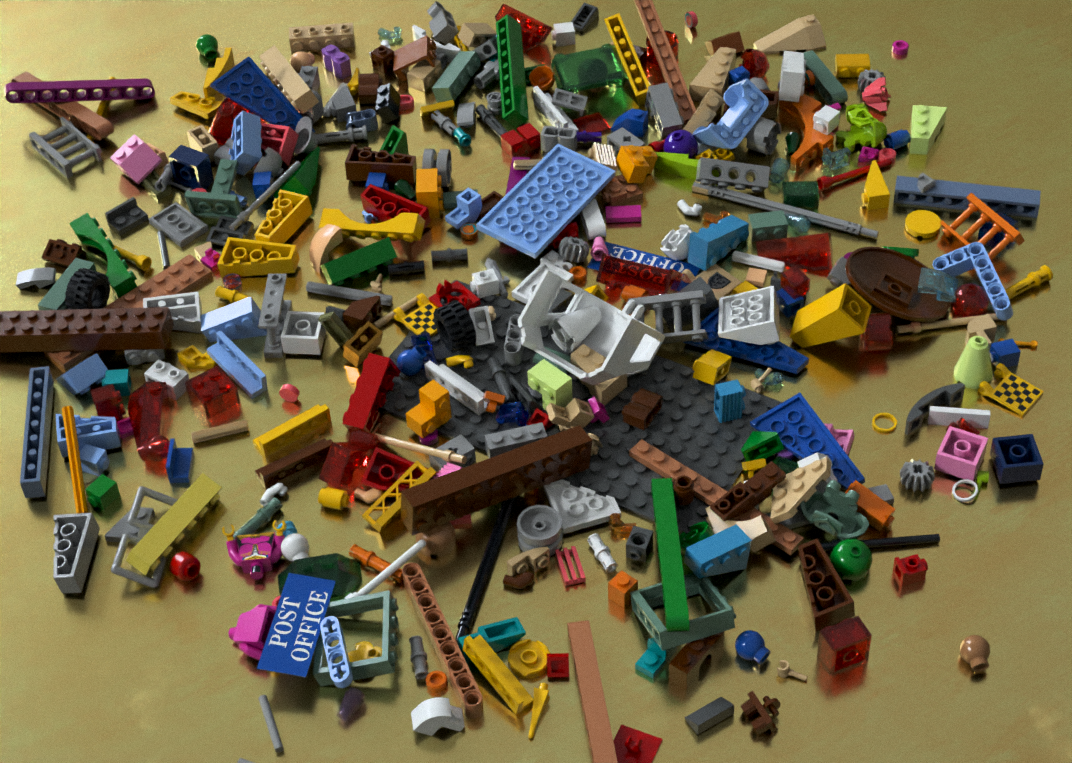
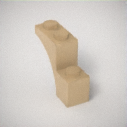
(705, 111)
(756, 529)

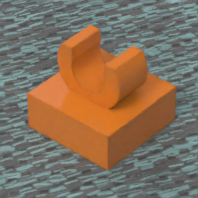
(493, 400)

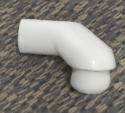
(687, 210)
(271, 492)

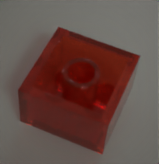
(212, 392)
(844, 645)

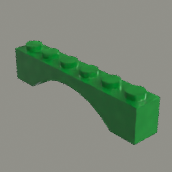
(89, 234)

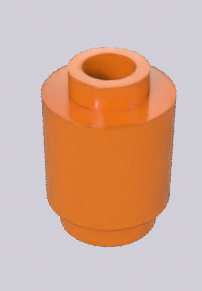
(633, 292)

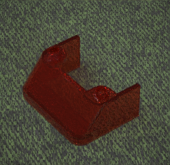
(620, 272)

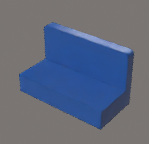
(179, 463)

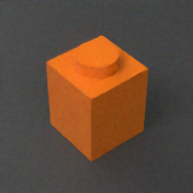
(620, 588)

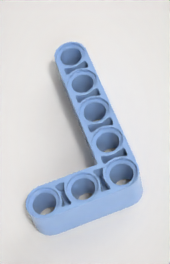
(975, 257)

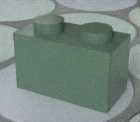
(767, 225)

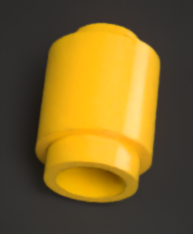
(333, 498)

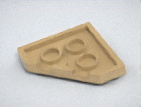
(797, 487)

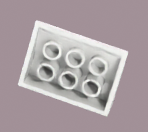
(750, 316)

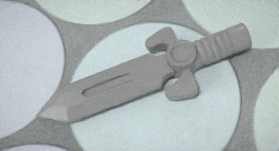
(492, 264)

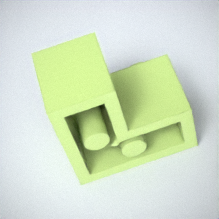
(551, 383)

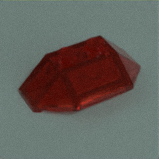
(532, 30)

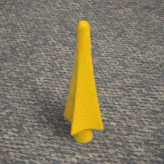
(354, 83)
(539, 702)

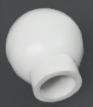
(295, 547)

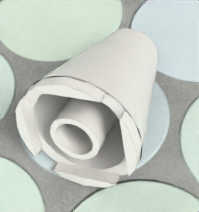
(574, 327)

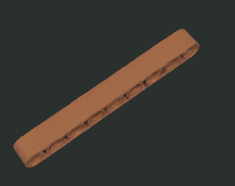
(79, 115)
(443, 640)
(591, 693)

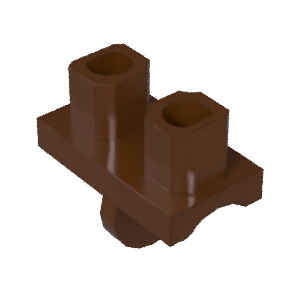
(754, 706)

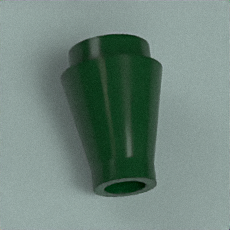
(793, 142)
(405, 190)

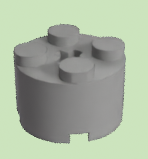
(763, 136)

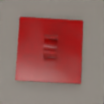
(635, 746)

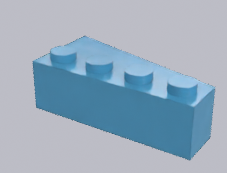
(716, 241)

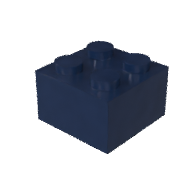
(191, 168)
(1016, 458)

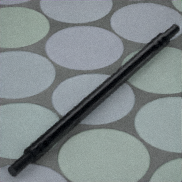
(485, 567)

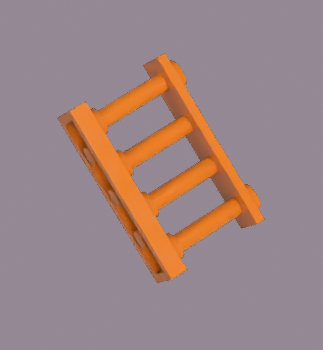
(987, 214)

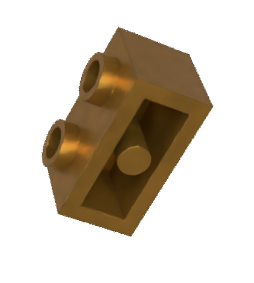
(362, 343)

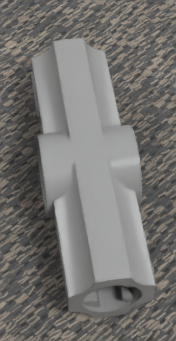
(490, 72)

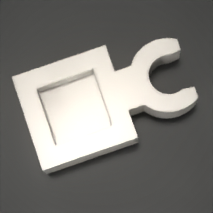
(555, 259)

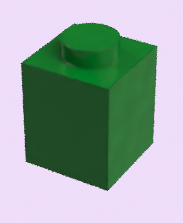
(102, 492)

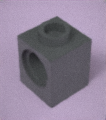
(639, 543)

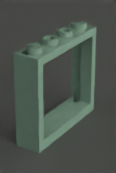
(700, 627)
(369, 667)

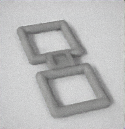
(143, 530)

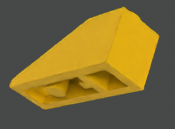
(875, 191)

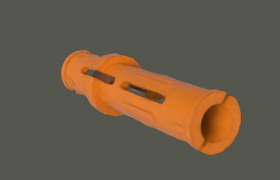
(370, 559)

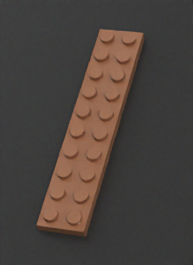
(174, 280)

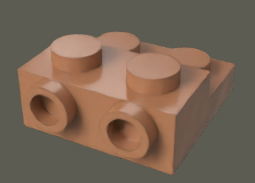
(620, 192)

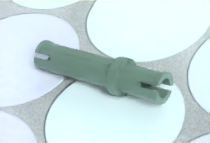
(263, 515)

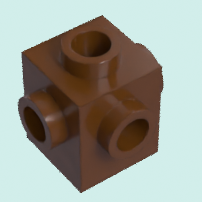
(382, 59)

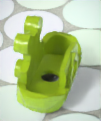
(864, 128)

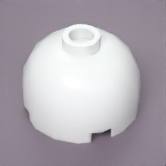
(677, 243)

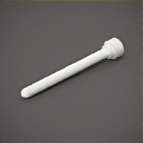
(389, 570)

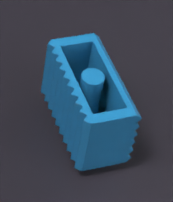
(729, 400)

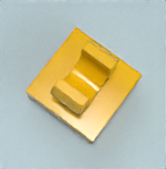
(753, 465)

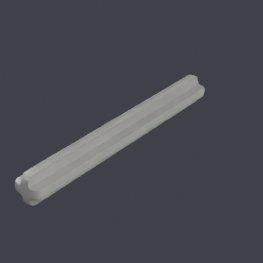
(347, 293)

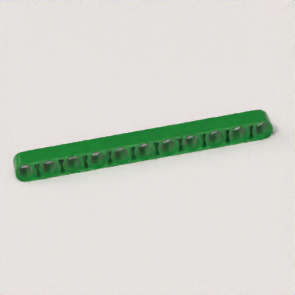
(669, 556)

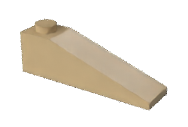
(800, 34)

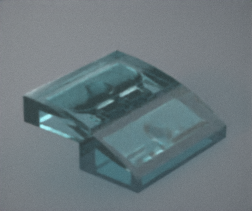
(938, 283)

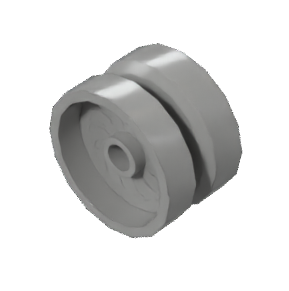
(442, 162)
(539, 527)

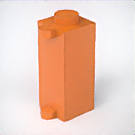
(873, 507)

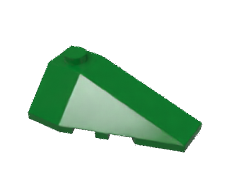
(305, 177)

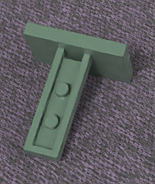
(220, 200)

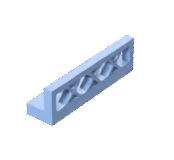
(238, 365)

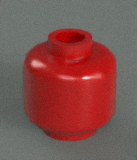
(185, 566)

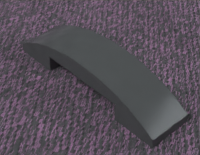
(947, 394)

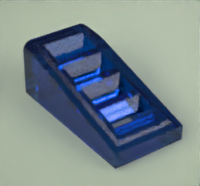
(422, 339)

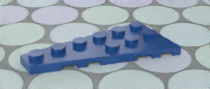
(256, 93)
(773, 355)
(805, 435)

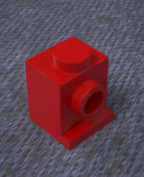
(910, 569)

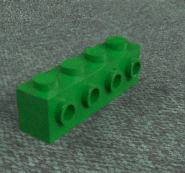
(358, 261)

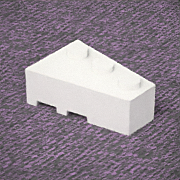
(184, 309)

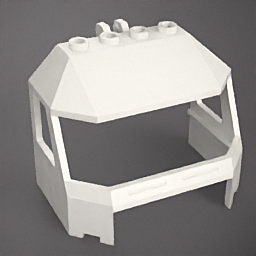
(618, 336)

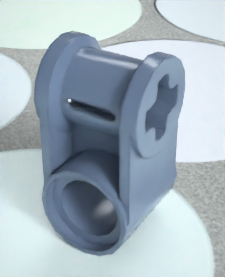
(360, 118)

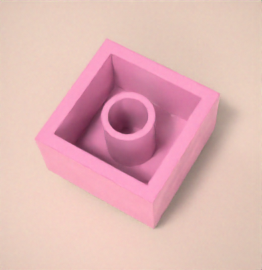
(961, 453)

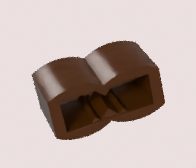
(368, 87)
(642, 408)

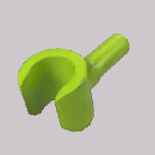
(982, 477)

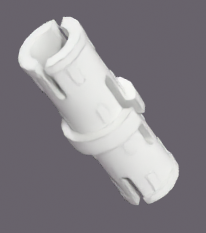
(602, 553)

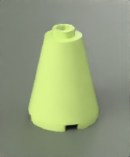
(974, 363)

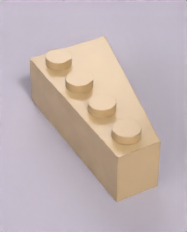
(713, 74)

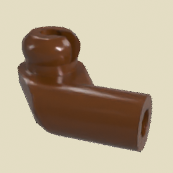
(520, 581)

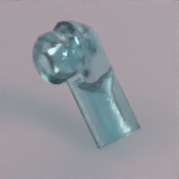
(772, 379)

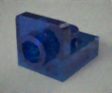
(512, 413)

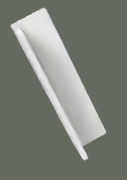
(457, 386)

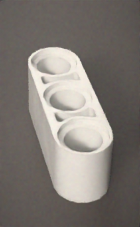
(593, 221)

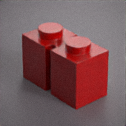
(516, 145)

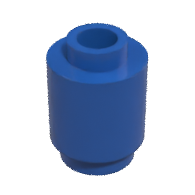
(897, 139)

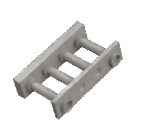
(58, 159)
(676, 301)
(274, 314)

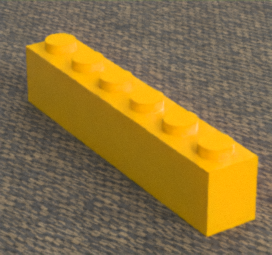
(628, 57)

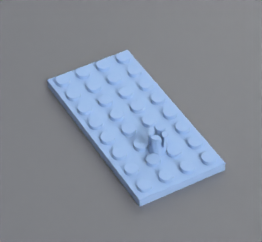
(545, 200)

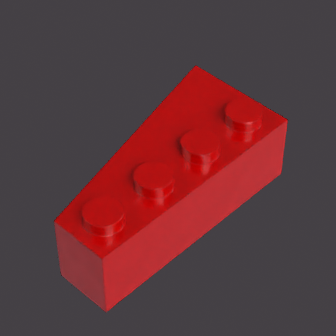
(389, 205)
(370, 393)

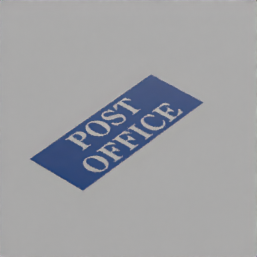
(646, 258)
(296, 625)

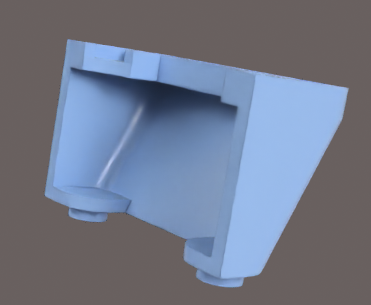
(746, 107)

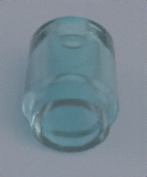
(779, 170)

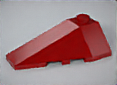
(386, 469)

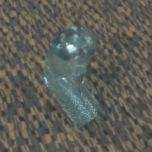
(396, 33)

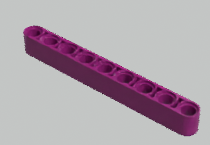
(71, 94)

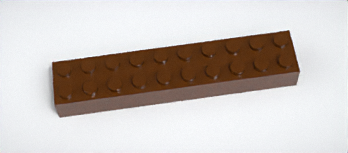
(85, 329)
(495, 480)

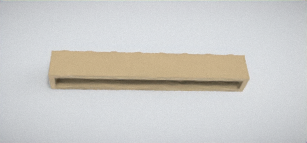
(288, 80)

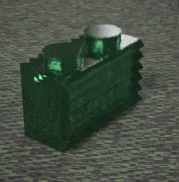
(800, 194)

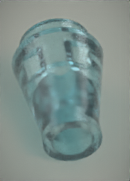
(798, 222)

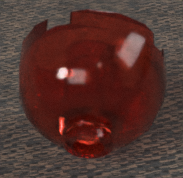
(755, 62)
(970, 301)

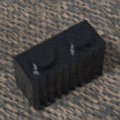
(387, 103)

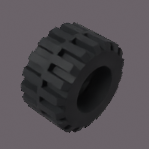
(87, 290)
(455, 326)

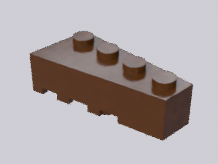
(396, 166)
(825, 590)

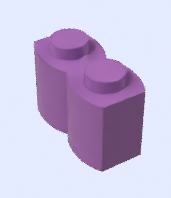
(336, 61)

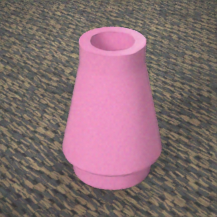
(598, 248)

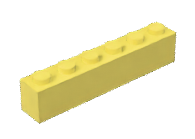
(174, 524)

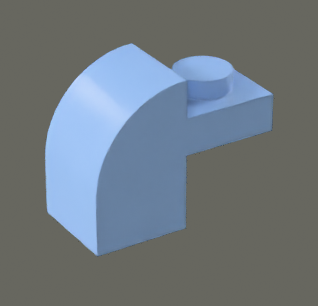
(468, 209)

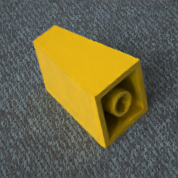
(831, 318)

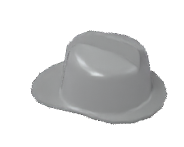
(307, 138)

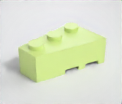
(925, 126)

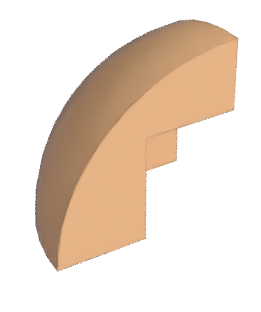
(322, 243)

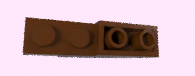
(750, 494)

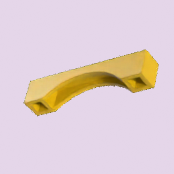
(404, 226)

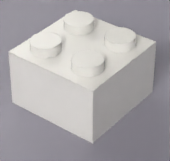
(303, 333)

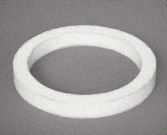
(965, 499)

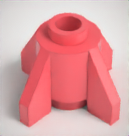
(875, 94)

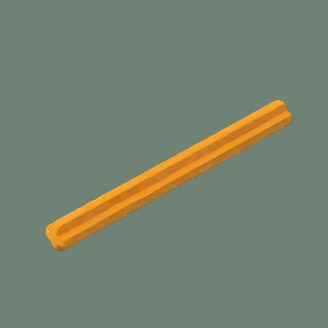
(74, 459)

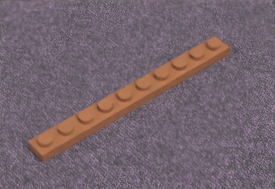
(665, 57)
(708, 491)

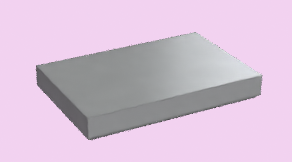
(178, 224)

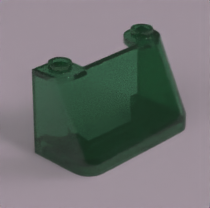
(589, 69)

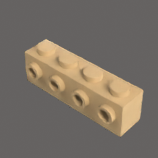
(320, 36)

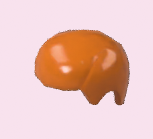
(542, 77)

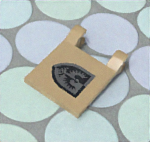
(717, 278)

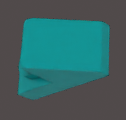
(653, 659)

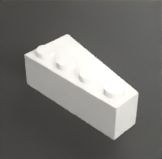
(792, 76)

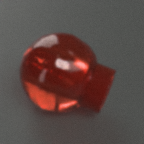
(155, 448)

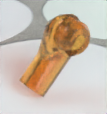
(713, 218)
(619, 526)

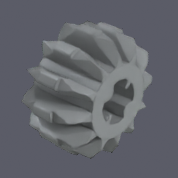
(868, 77)
(573, 249)
(917, 475)

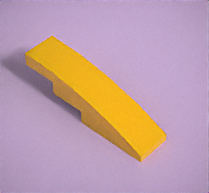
(221, 67)

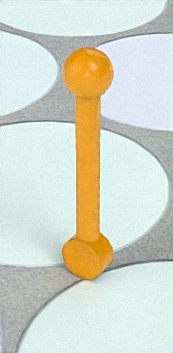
(1033, 344)

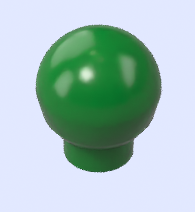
(207, 46)

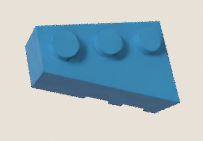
(719, 553)

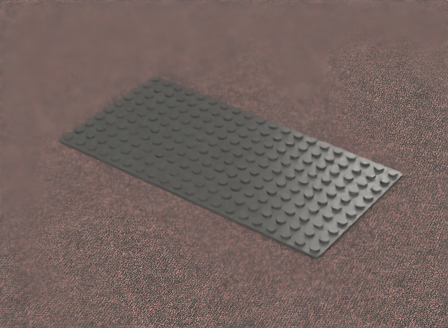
(682, 428)

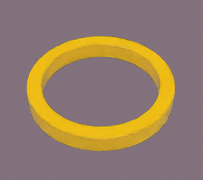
(886, 415)

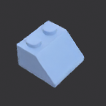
(83, 375)

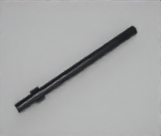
(827, 546)

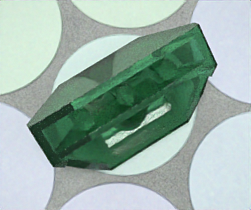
(331, 567)

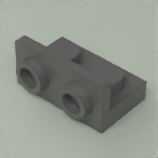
(125, 216)

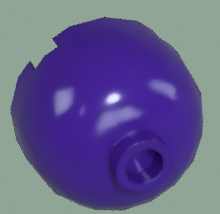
(681, 142)

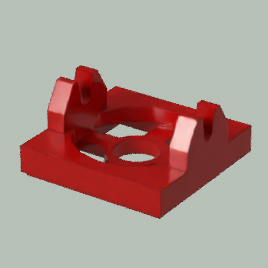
(444, 291)

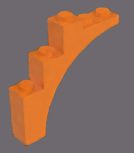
(813, 141)

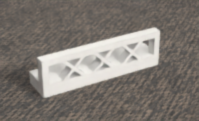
(553, 113)

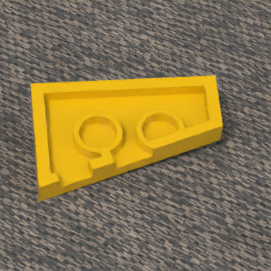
(193, 103)

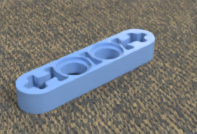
(336, 651)

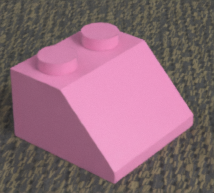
(136, 159)

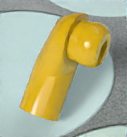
(460, 359)

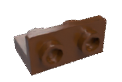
(62, 253)

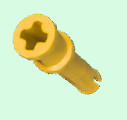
(1033, 280)

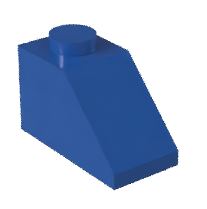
(633, 121)

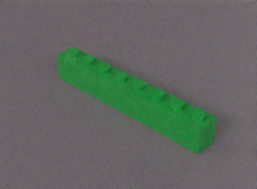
(511, 71)

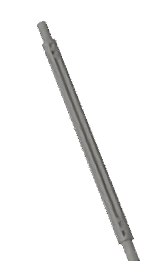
(775, 206)

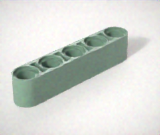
(825, 81)

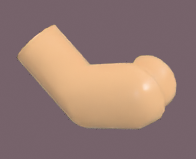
(368, 496)

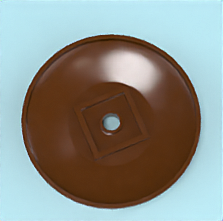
(891, 284)

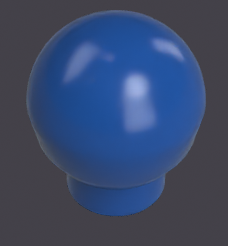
(411, 360)
(751, 646)

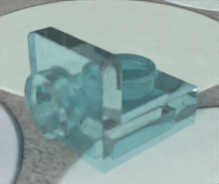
(836, 159)

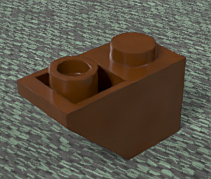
(361, 312)

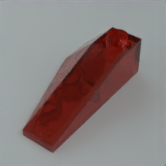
(805, 252)
(148, 410)

